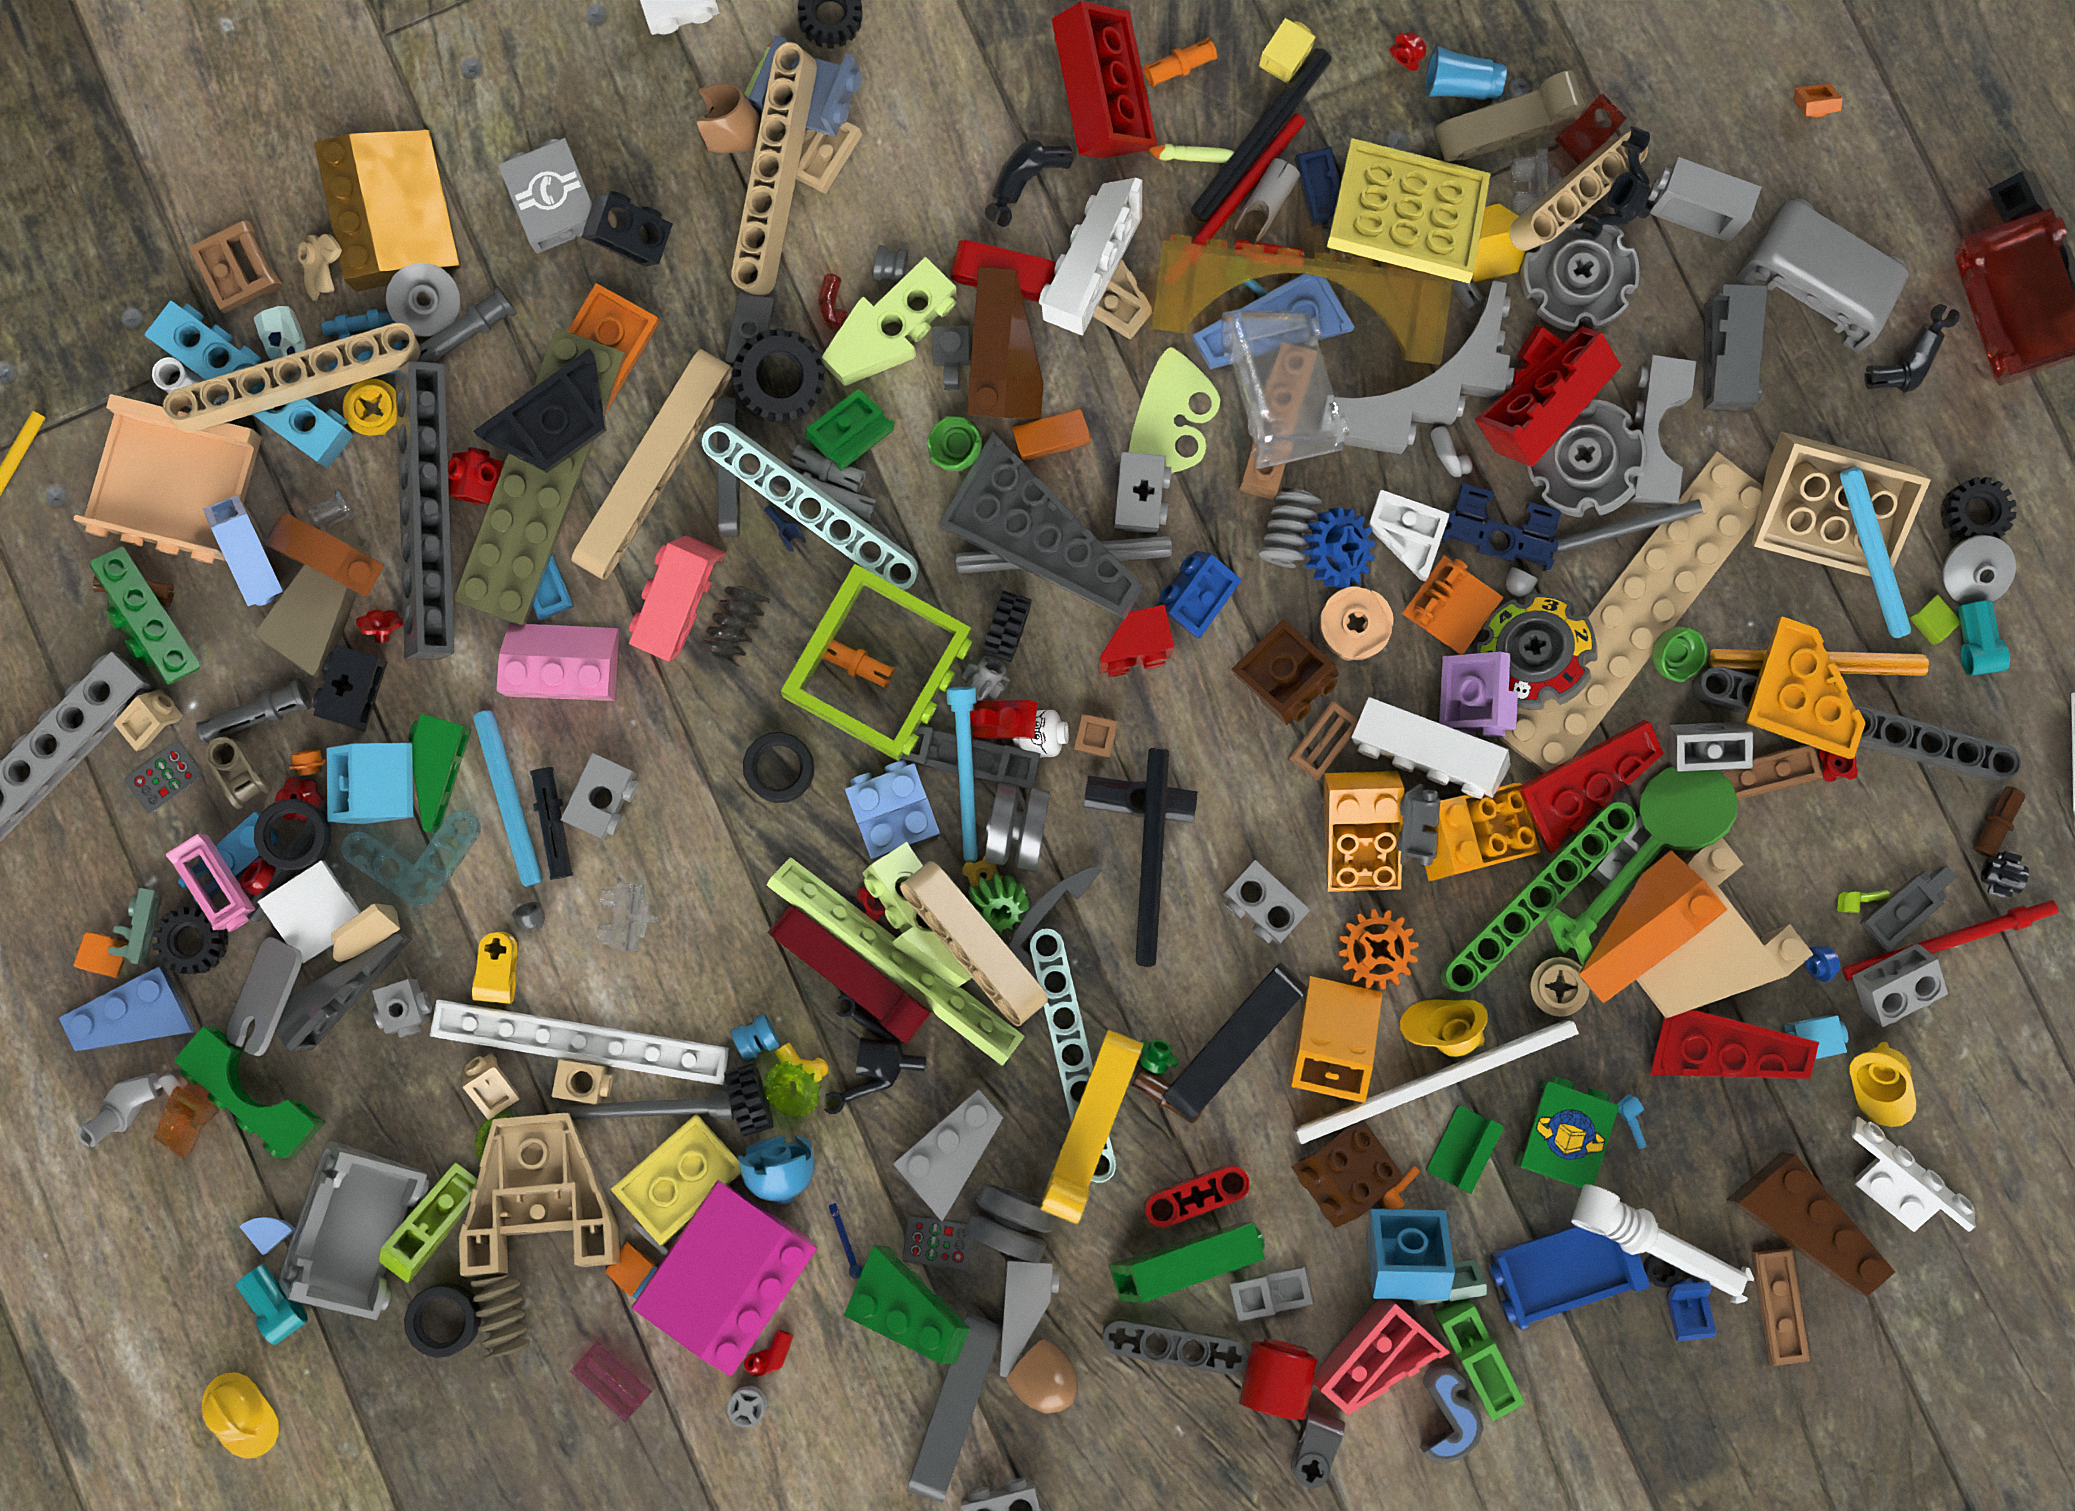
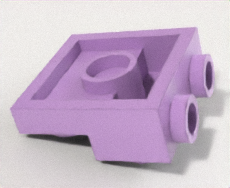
(1478, 694)

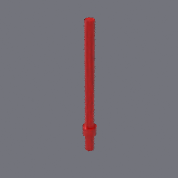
(1249, 180)
(2016, 918)

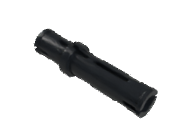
(544, 779)

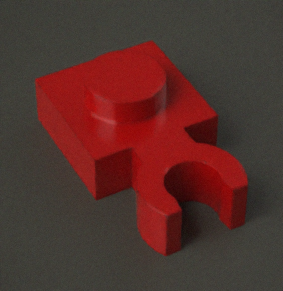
(1534, 350)

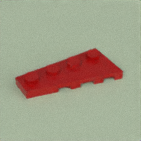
(1575, 789)
(1723, 1047)

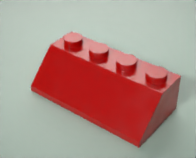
(1103, 81)

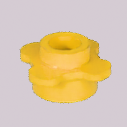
(973, 871)

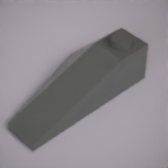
(320, 1005)

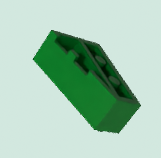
(904, 1309)

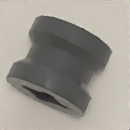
(890, 264)

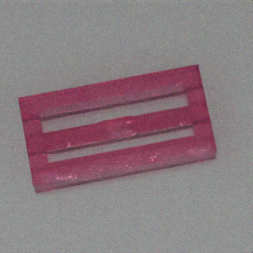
(601, 1392)

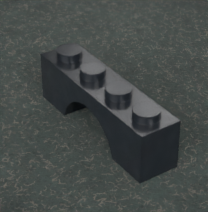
(2022, 197)

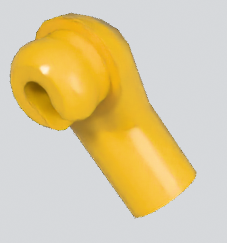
(817, 1066)

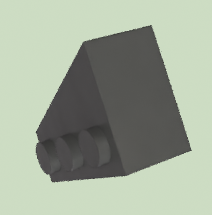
(1733, 347)

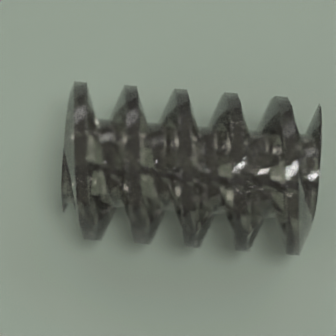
(733, 624)

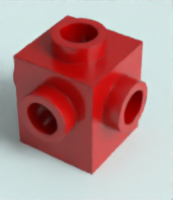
(473, 476)

